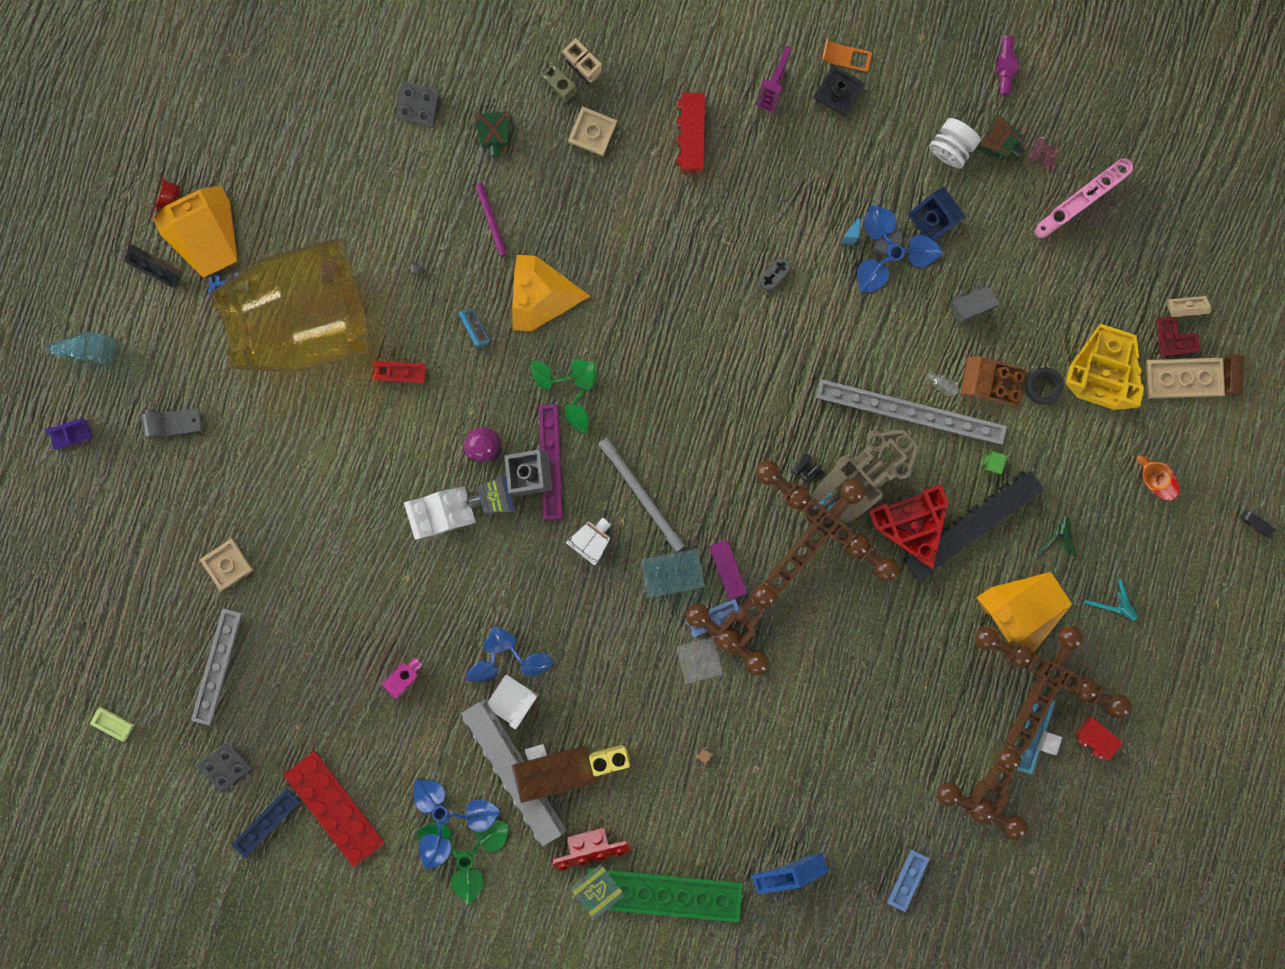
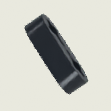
(1257, 523)

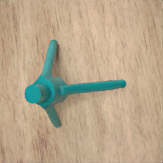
(1124, 608)

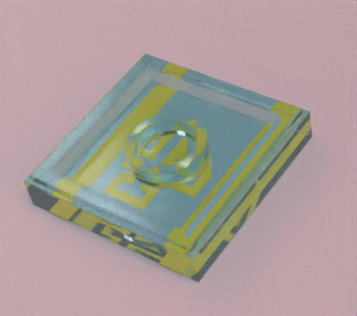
(597, 891)

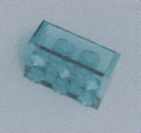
(672, 573)

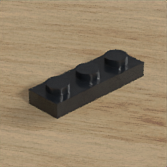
(153, 266)

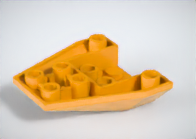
(201, 229)

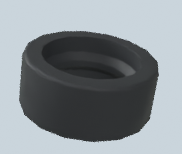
(1058, 386)

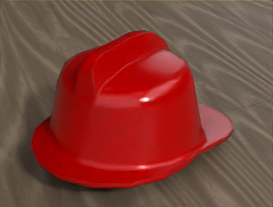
(168, 194)

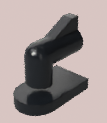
(806, 476)

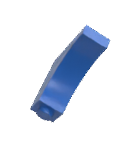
(790, 875)

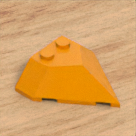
(540, 293)

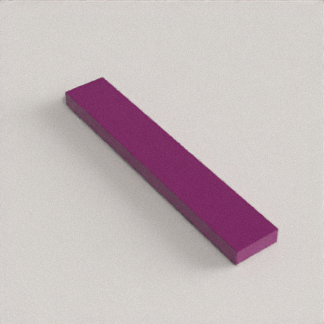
(551, 443)

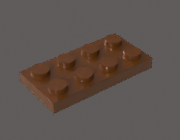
(553, 774)

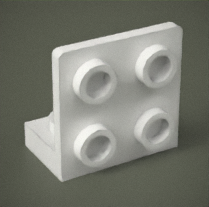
(511, 701)

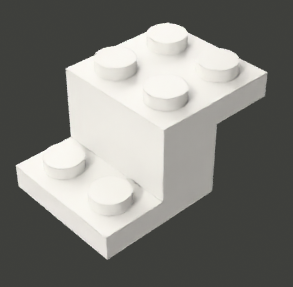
(439, 512)

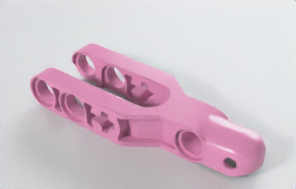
(1081, 200)

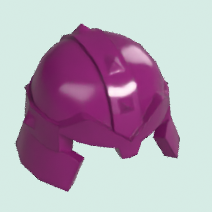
(482, 444)

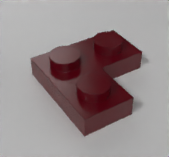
(1171, 342)

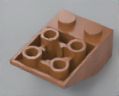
(993, 381)

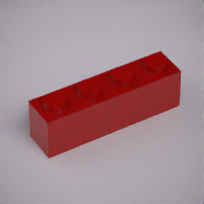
(692, 132)

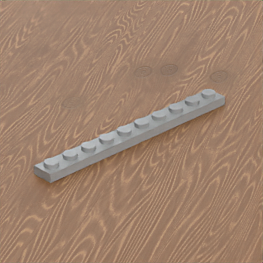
(911, 412)

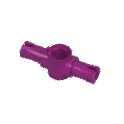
(1006, 65)

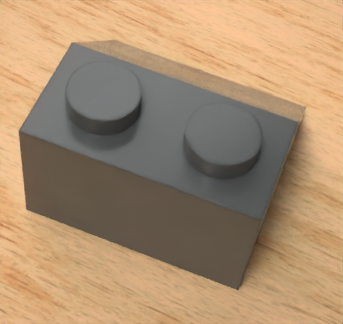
(974, 304)

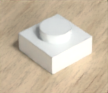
(1049, 743)
(536, 752)

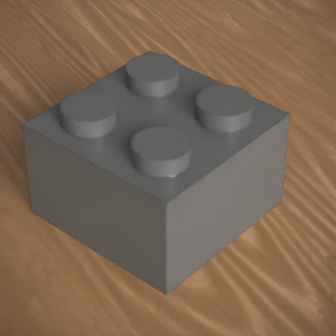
(528, 472)

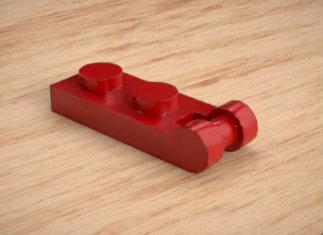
(399, 372)

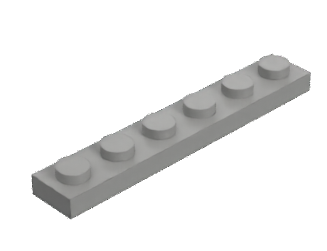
(216, 666)

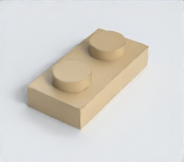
(1189, 306)

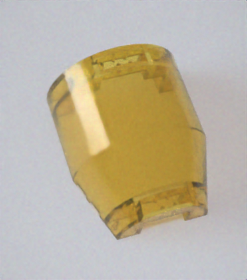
(294, 311)

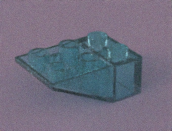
(85, 345)

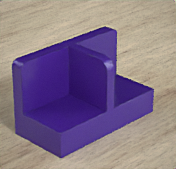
(69, 433)

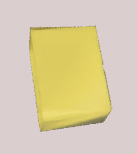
(608, 758)

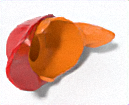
(1159, 478)

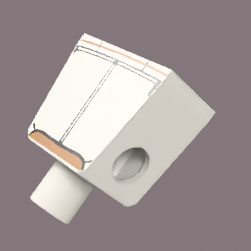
(591, 540)

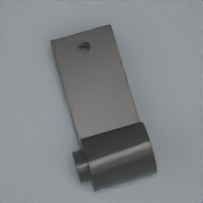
(170, 423)

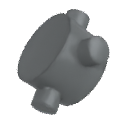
(415, 269)

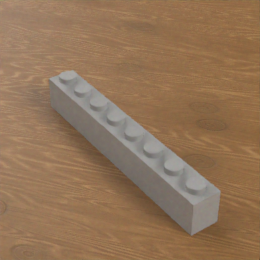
(502, 754)

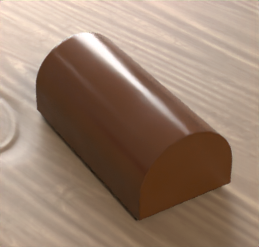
(1233, 374)

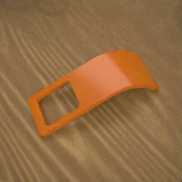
(842, 55)

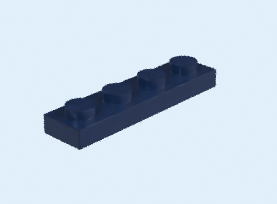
(266, 823)

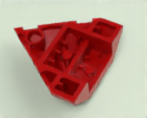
(914, 523)

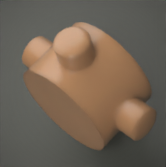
(704, 756)

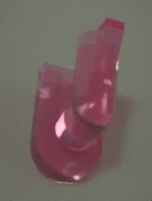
(1049, 160)

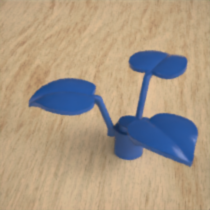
(878, 223)
(499, 641)
(427, 797)

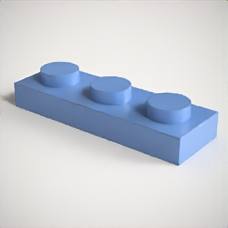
(908, 880)

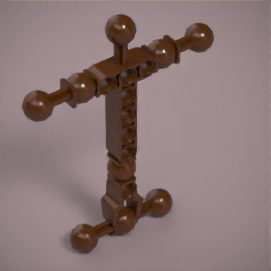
(766, 594)
(1010, 757)

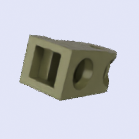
(559, 83)

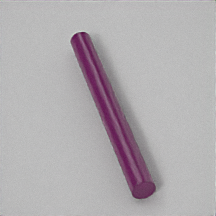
(491, 220)

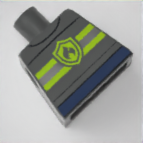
(494, 497)

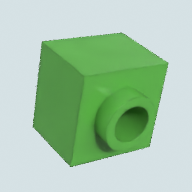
(994, 463)

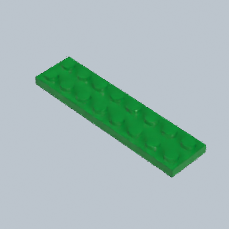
(677, 896)

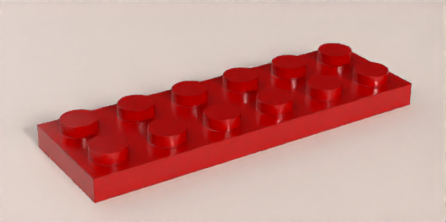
(334, 808)

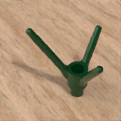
(1062, 531)

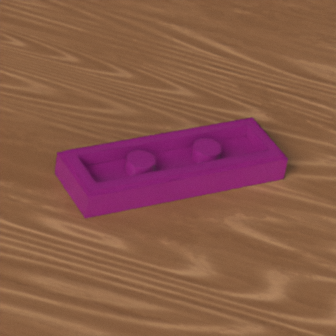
(728, 569)

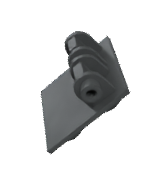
(417, 103)
(223, 766)

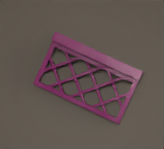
(771, 90)

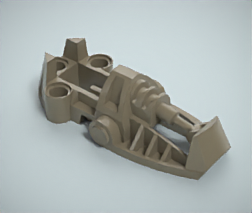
(852, 468)

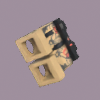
(582, 62)

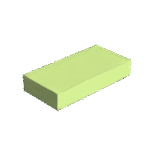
(112, 724)

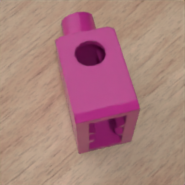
(395, 685)

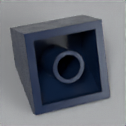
(937, 214)

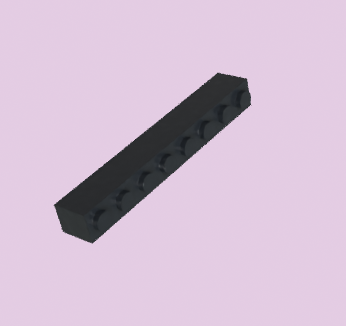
(979, 521)

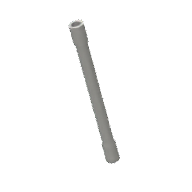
(611, 453)

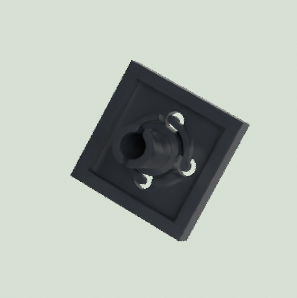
(843, 84)

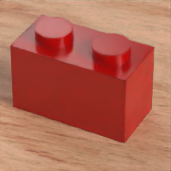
(1098, 738)

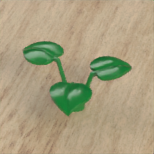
(584, 376)
(467, 882)

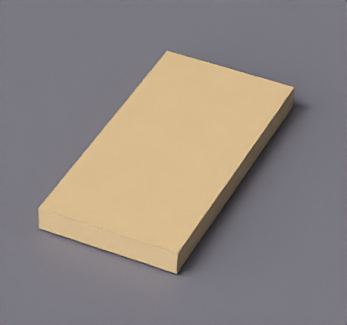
(1185, 378)

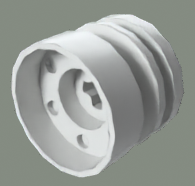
(954, 143)

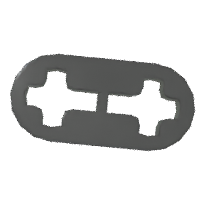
(771, 271)

